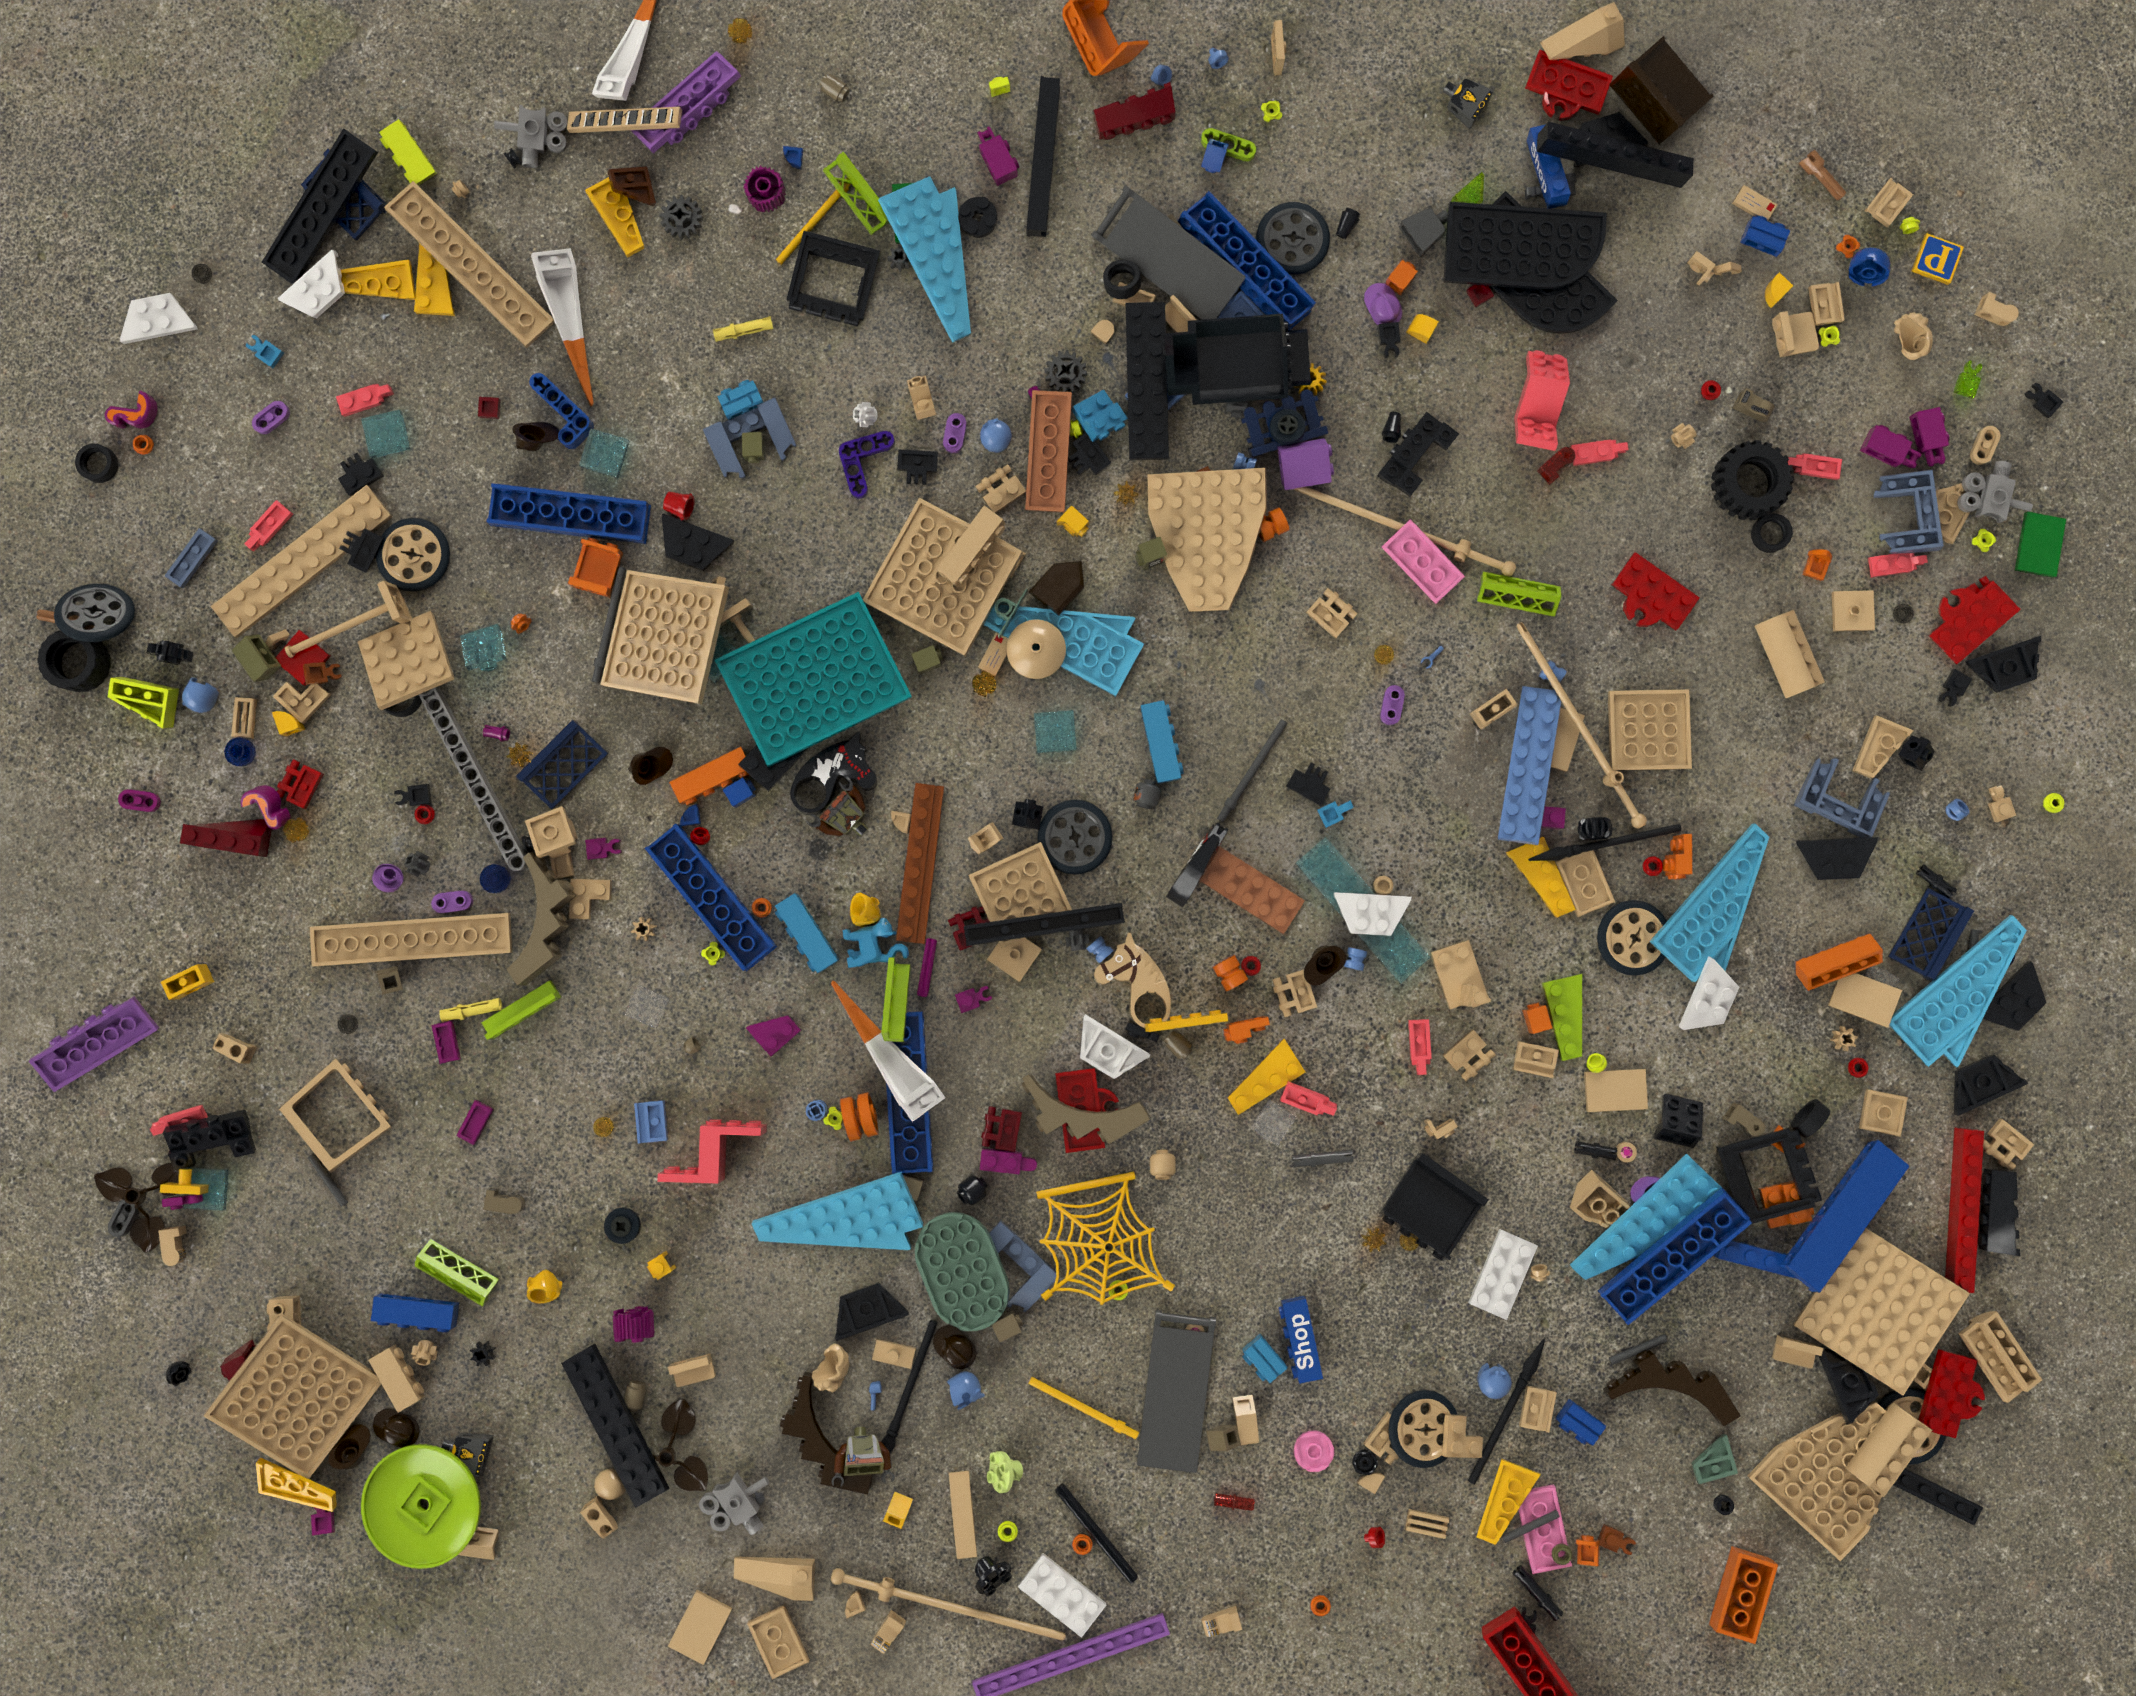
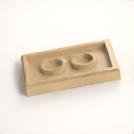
(1565, 741)
(1585, 882)
(1865, 998)
(1616, 1090)
(700, 1627)
(778, 1641)

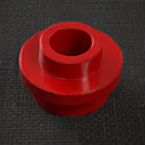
(1705, 390)
(419, 814)
(700, 836)
(1658, 866)
(1257, 965)
(1863, 1067)

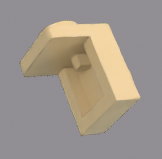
(985, 838)
(1444, 1129)

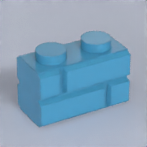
(740, 400)
(1264, 1359)

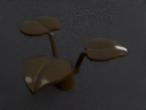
(114, 1187)
(691, 1474)

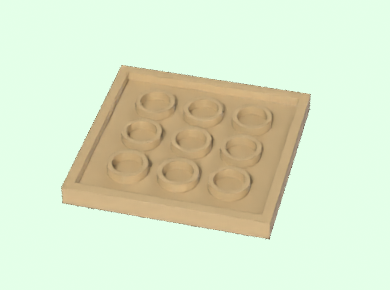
(406, 660)
(1649, 730)
(1019, 887)

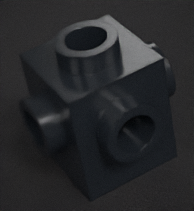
(1916, 752)
(1027, 814)

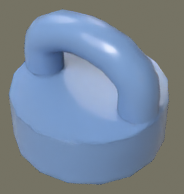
(1218, 58)
(1161, 75)
(1959, 808)

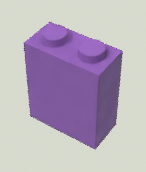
(1305, 464)

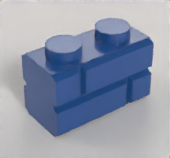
(1765, 235)
(1580, 1422)

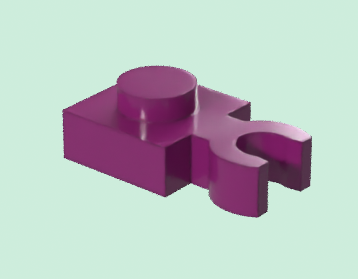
(599, 848)
(970, 999)
(177, 1202)
(322, 1522)

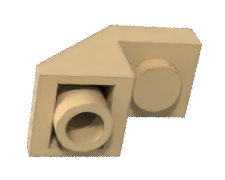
(921, 397)
(1246, 1419)

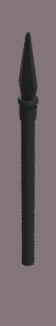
(1561, 852)
(1529, 1368)
(891, 1433)

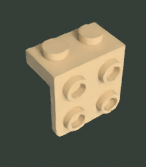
(1795, 333)

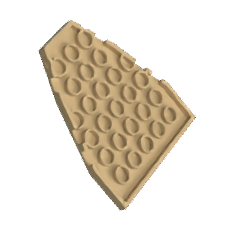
(1208, 530)
(1812, 1481)

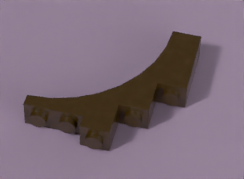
(1675, 1377)
(816, 1447)

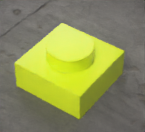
(999, 86)

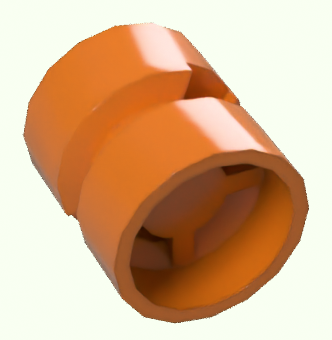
(1273, 524)
(1230, 973)

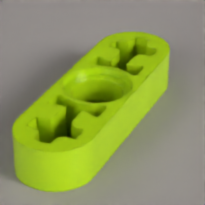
(1236, 140)

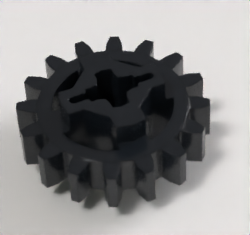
(169, 652)

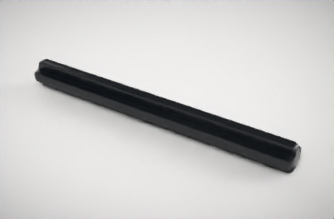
(1096, 1533)

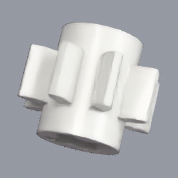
(864, 414)

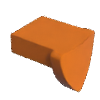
(1817, 564)

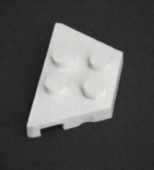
(316, 288)
(155, 318)
(1371, 913)
(1710, 998)
(1108, 1049)

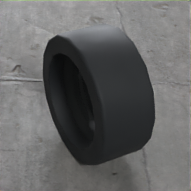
(1117, 267)
(83, 456)
(1782, 522)
(1810, 1118)

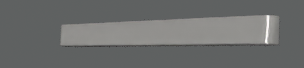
(479, 782)

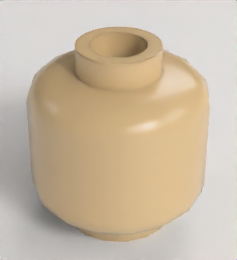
(1162, 1165)

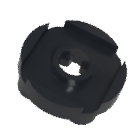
(988, 220)

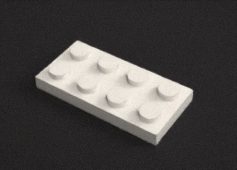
(1503, 1274)
(1062, 1595)

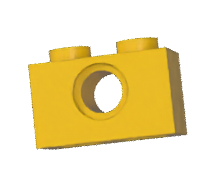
(187, 981)

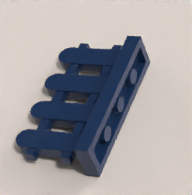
(1269, 410)

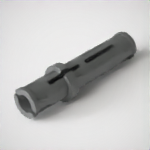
(1313, 1159)

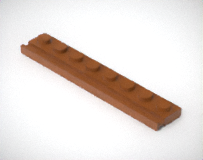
(920, 863)

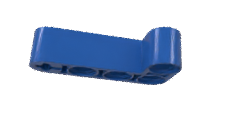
(560, 406)

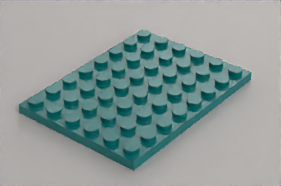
(813, 679)

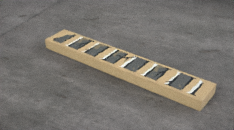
(624, 119)

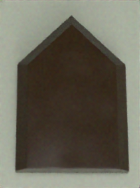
(1059, 585)

